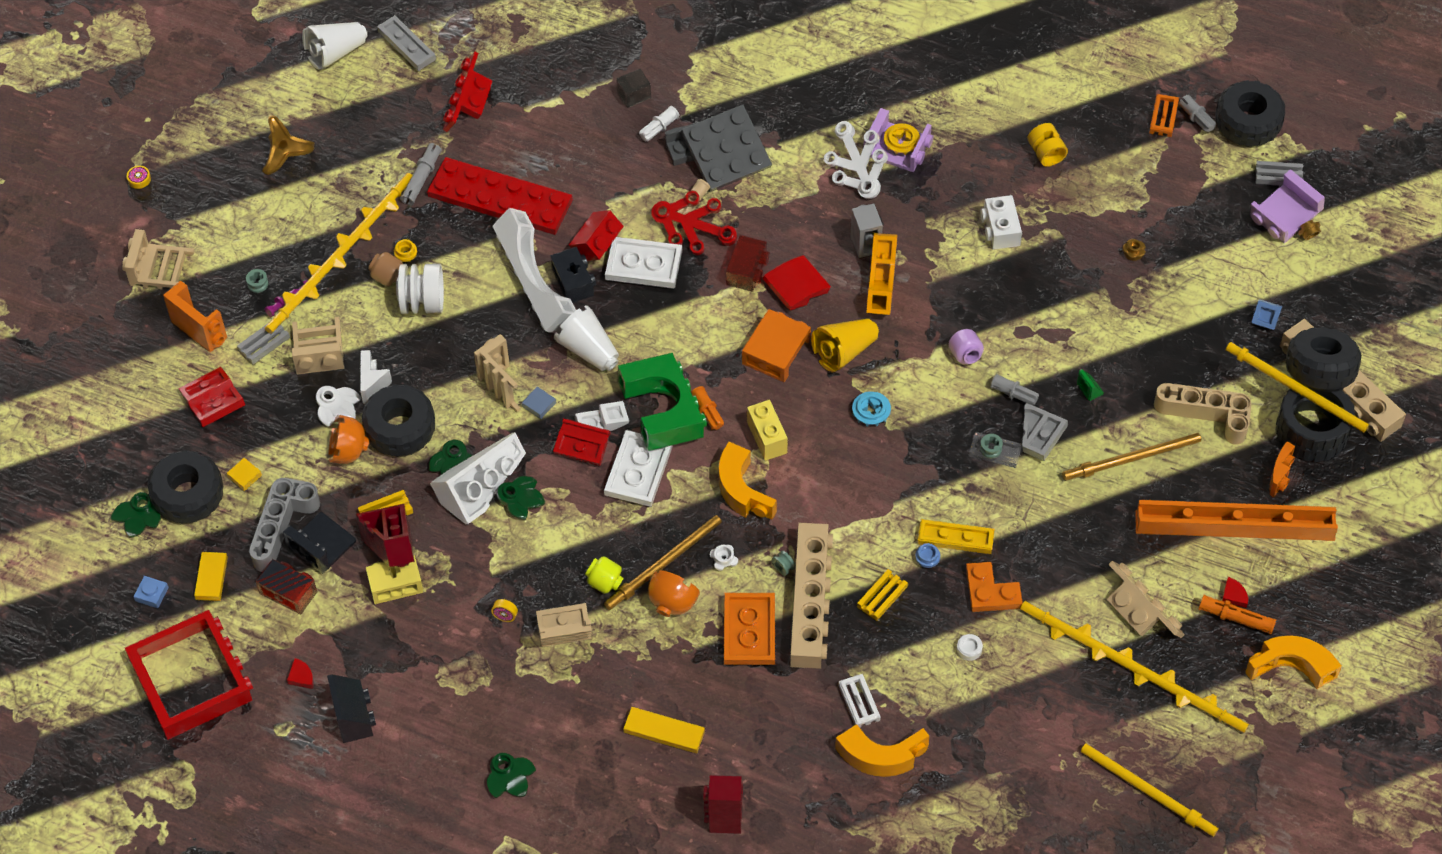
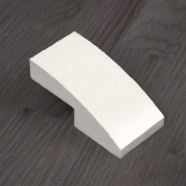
(608, 417)

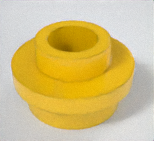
(402, 246)

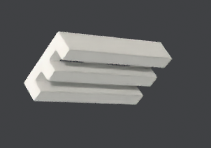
(866, 719)

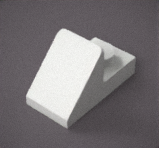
(371, 378)

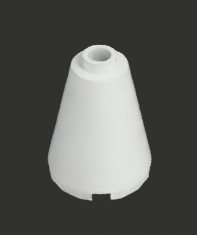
(332, 41)
(588, 339)

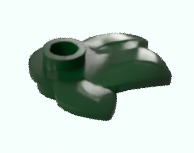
(444, 460)
(523, 496)
(137, 517)
(510, 779)

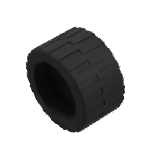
(1312, 444)

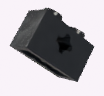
(572, 274)

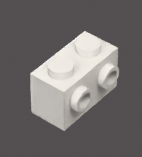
(1002, 222)

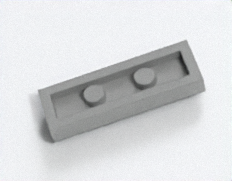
(406, 43)

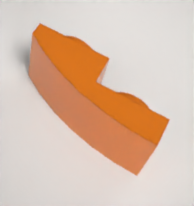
(1281, 470)

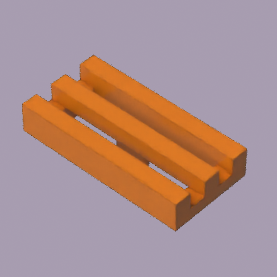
(1161, 129)

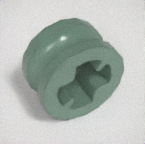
(251, 278)
(991, 453)
(783, 563)

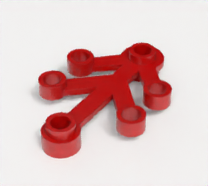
(690, 221)

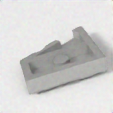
(1041, 431)

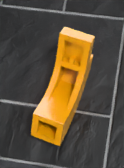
(882, 274)
(739, 496)
(1298, 653)
(880, 759)

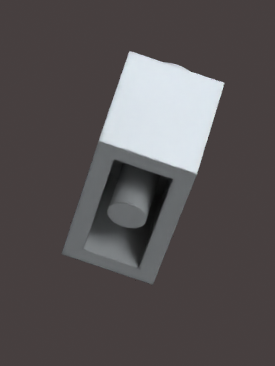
(864, 223)

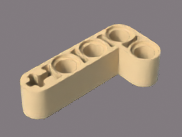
(1173, 398)

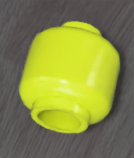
(604, 575)

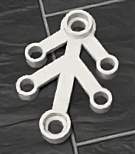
(858, 161)

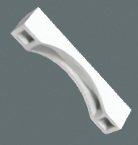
(517, 237)

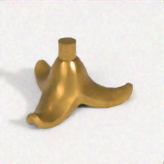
(283, 146)

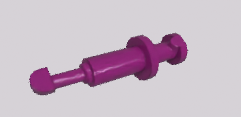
(279, 303)

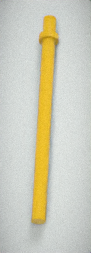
(1244, 355)

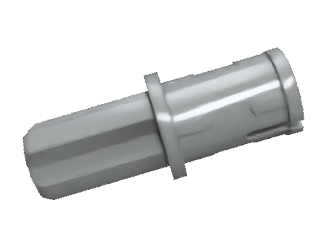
(1198, 114)
(1014, 389)

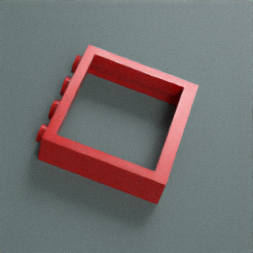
(207, 710)

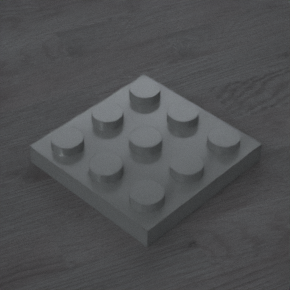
(726, 148)

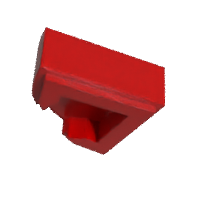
(1235, 593)
(300, 675)

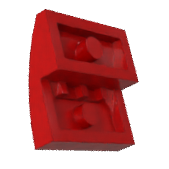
(796, 282)
(211, 396)

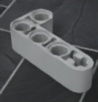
(275, 525)

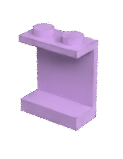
(899, 160)
(1288, 207)

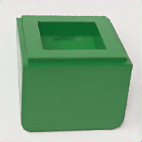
(1088, 385)

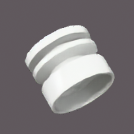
(420, 288)

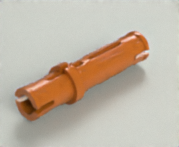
(1237, 614)

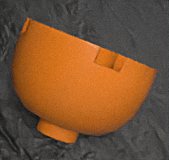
(347, 440)
(671, 594)

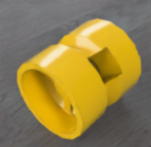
(1047, 144)

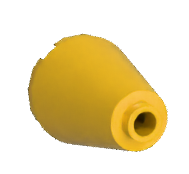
(843, 342)

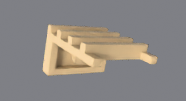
(142, 260)
(317, 354)
(490, 365)
(564, 625)

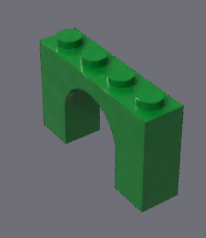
(664, 376)

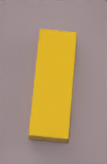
(956, 536)
(664, 730)

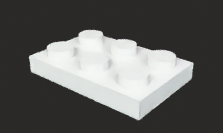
(643, 262)
(636, 470)

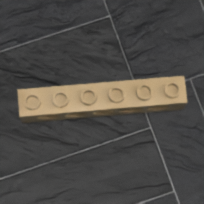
(1372, 399)
(806, 653)

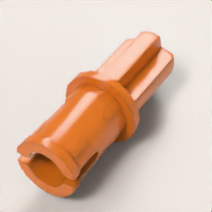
(708, 408)

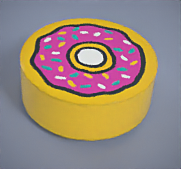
(138, 177)
(504, 610)

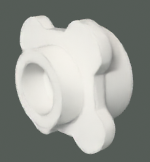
(719, 552)

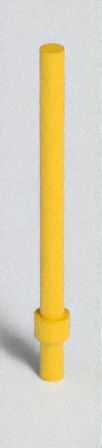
(1191, 817)

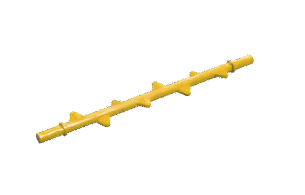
(336, 259)
(1141, 673)

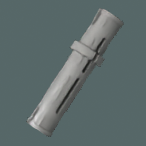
(424, 166)

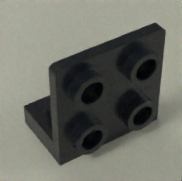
(319, 542)

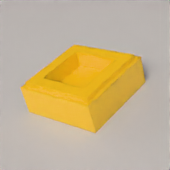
(244, 474)

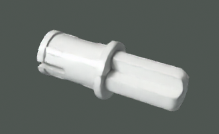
(659, 123)

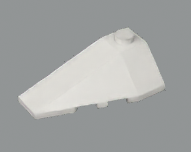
(474, 482)

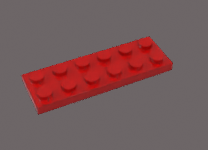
(496, 192)

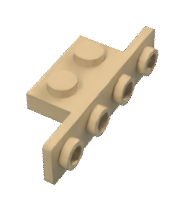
(1136, 605)

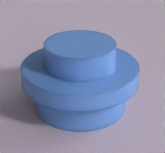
(927, 555)

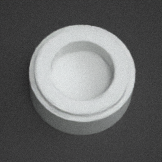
(969, 647)

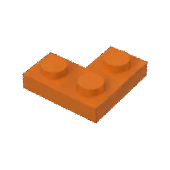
(986, 594)

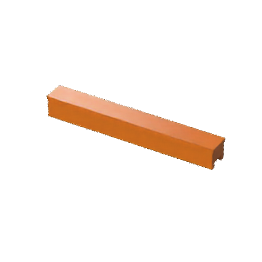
(1236, 520)

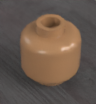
(385, 268)

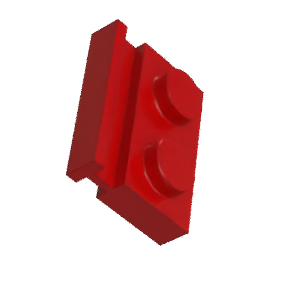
(582, 442)

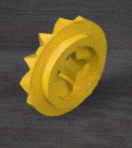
(897, 132)

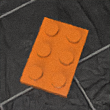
(749, 629)

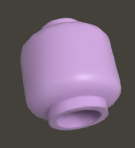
(966, 346)

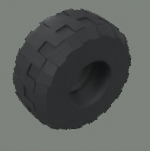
(1254, 98)
(1323, 359)
(392, 403)
(179, 469)

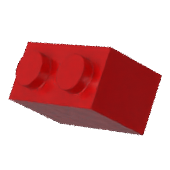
(597, 234)

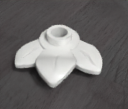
(340, 404)

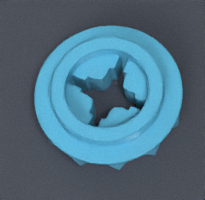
(877, 401)

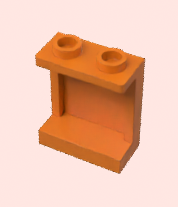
(204, 330)
(775, 344)

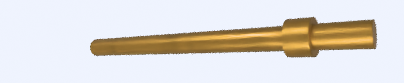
(1088, 469)
(627, 589)

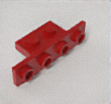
(470, 93)

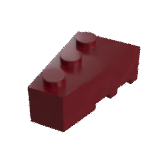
(387, 534)
(723, 804)

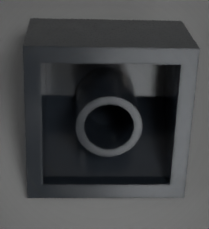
(350, 708)

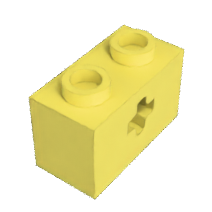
(767, 430)
(387, 588)

